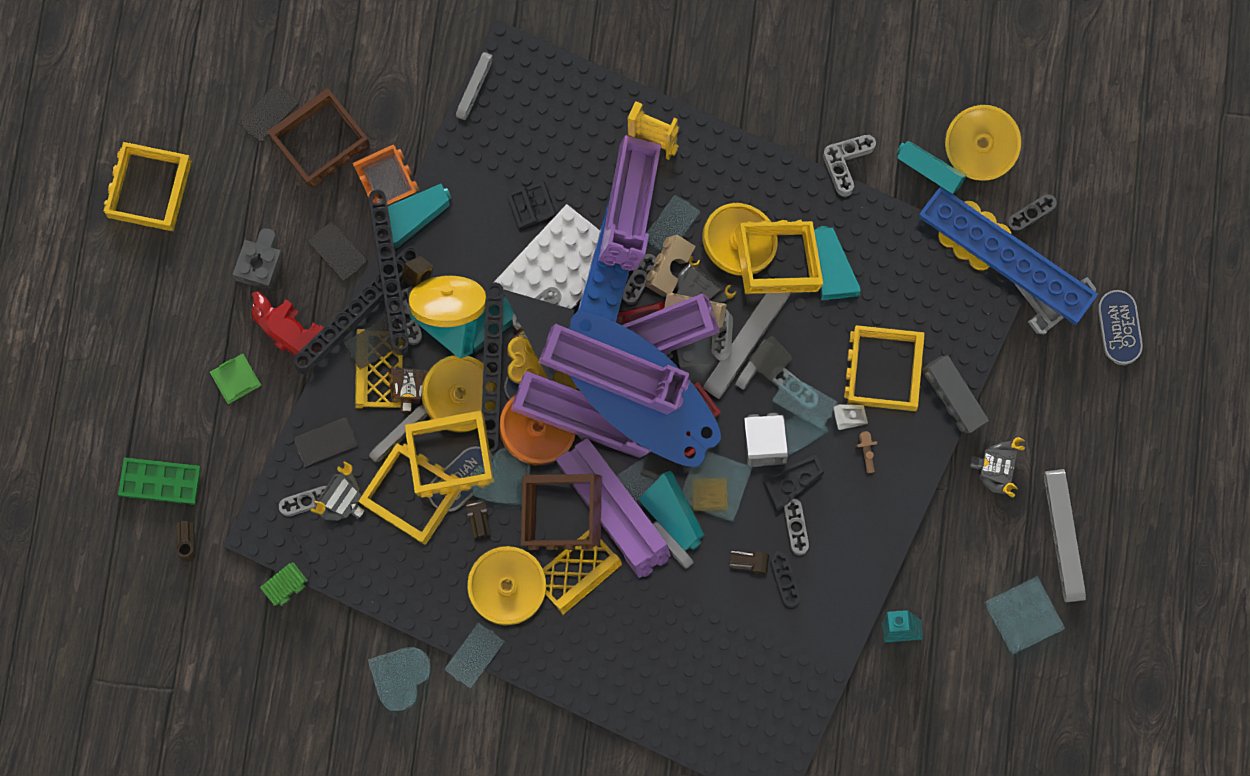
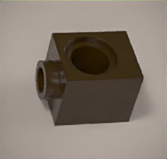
(417, 271)

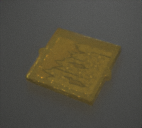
(710, 494)

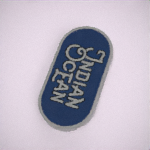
(1120, 327)
(462, 467)

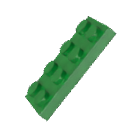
(159, 481)

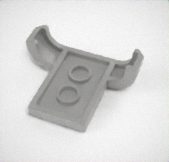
(1045, 315)

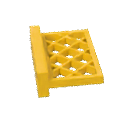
(362, 383)
(590, 580)

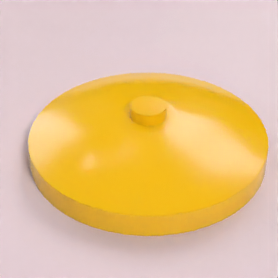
(983, 142)
(721, 242)
(447, 301)
(455, 388)
(506, 585)

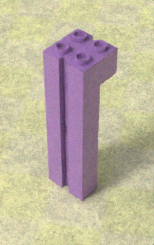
(629, 203)
(677, 324)
(614, 370)
(569, 411)
(620, 513)

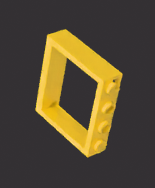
(176, 195)
(779, 285)
(891, 334)
(442, 424)
(439, 514)

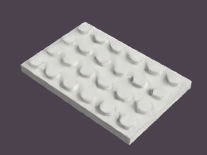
(555, 258)

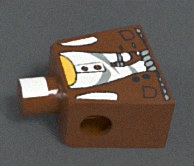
(406, 386)

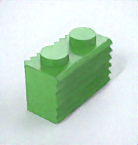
(284, 584)

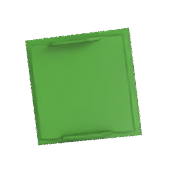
(235, 378)

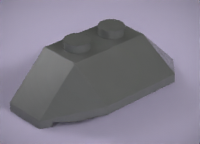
(697, 360)

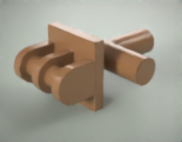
(865, 442)

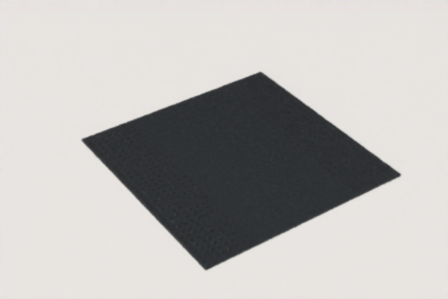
(704, 654)

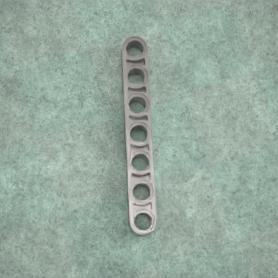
(745, 343)
(1064, 535)

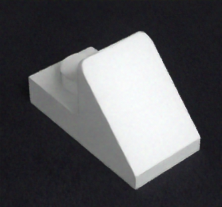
(850, 416)

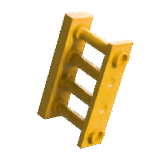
(653, 130)

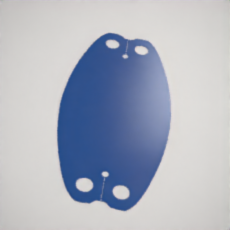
(644, 425)

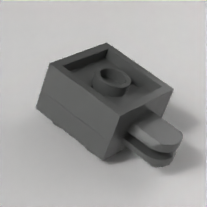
(259, 261)

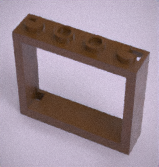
(303, 114)
(529, 508)

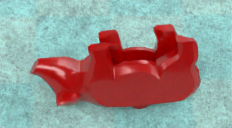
(281, 324)

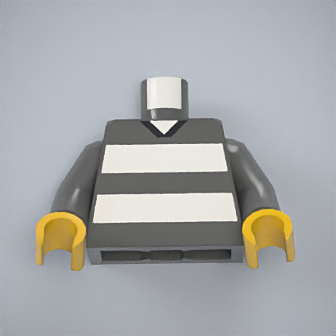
(340, 496)

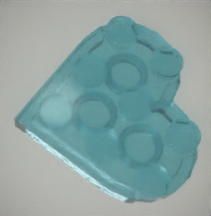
(508, 479)
(398, 676)

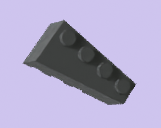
(954, 394)

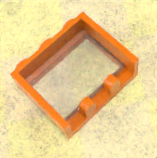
(386, 172)

